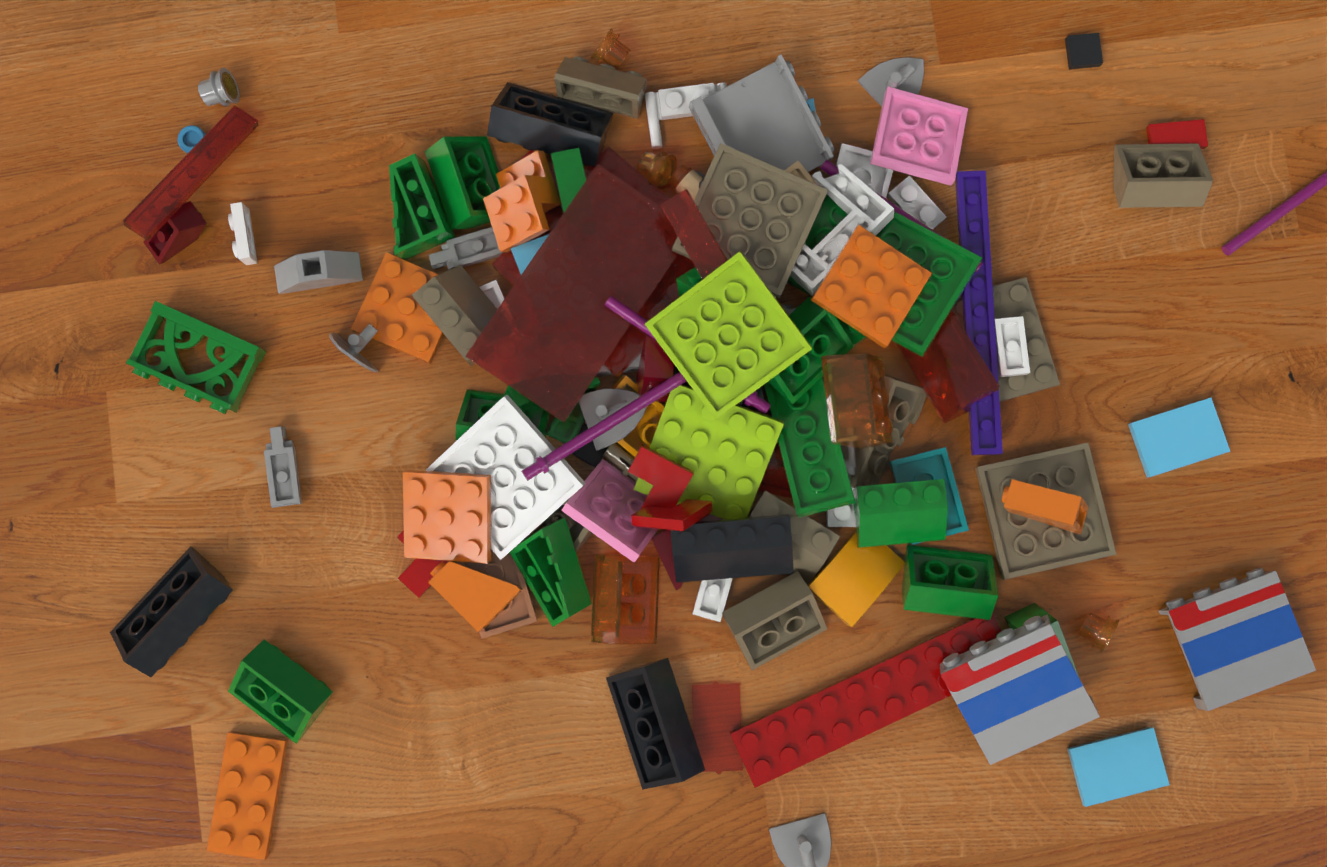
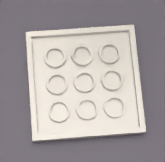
(503, 446)

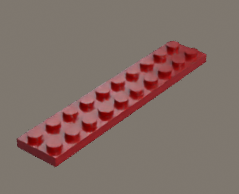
(854, 705)

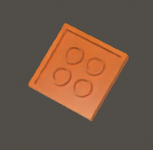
(871, 286)
(395, 311)
(447, 516)

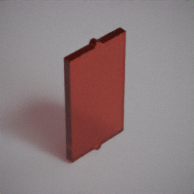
(714, 718)

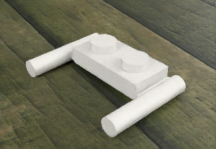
(673, 104)

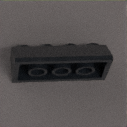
(548, 123)
(733, 548)
(170, 612)
(655, 724)

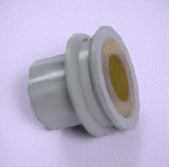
(219, 88)

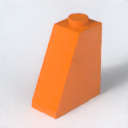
(1046, 505)
(473, 593)

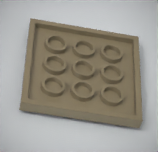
(758, 213)
(1016, 300)
(1033, 546)

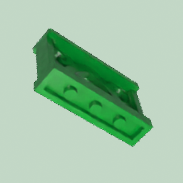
(175, 325)

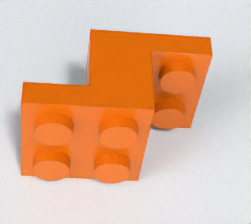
(520, 204)

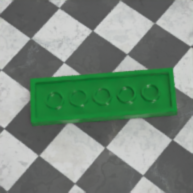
(811, 461)

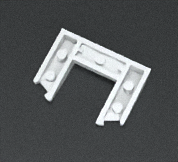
(863, 209)

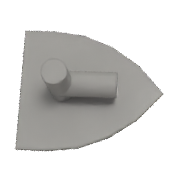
(898, 73)
(355, 345)
(603, 403)
(803, 842)

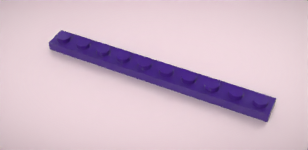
(979, 306)

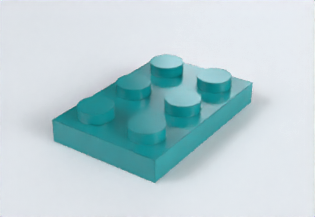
(933, 466)

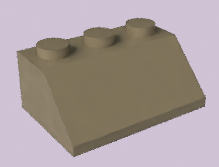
(601, 86)
(1160, 175)
(456, 307)
(810, 539)
(775, 620)

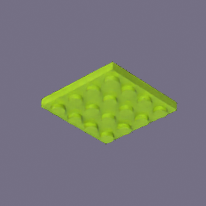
(728, 335)
(723, 453)

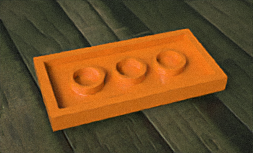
(247, 795)

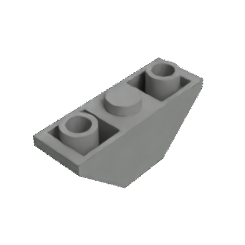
(318, 270)

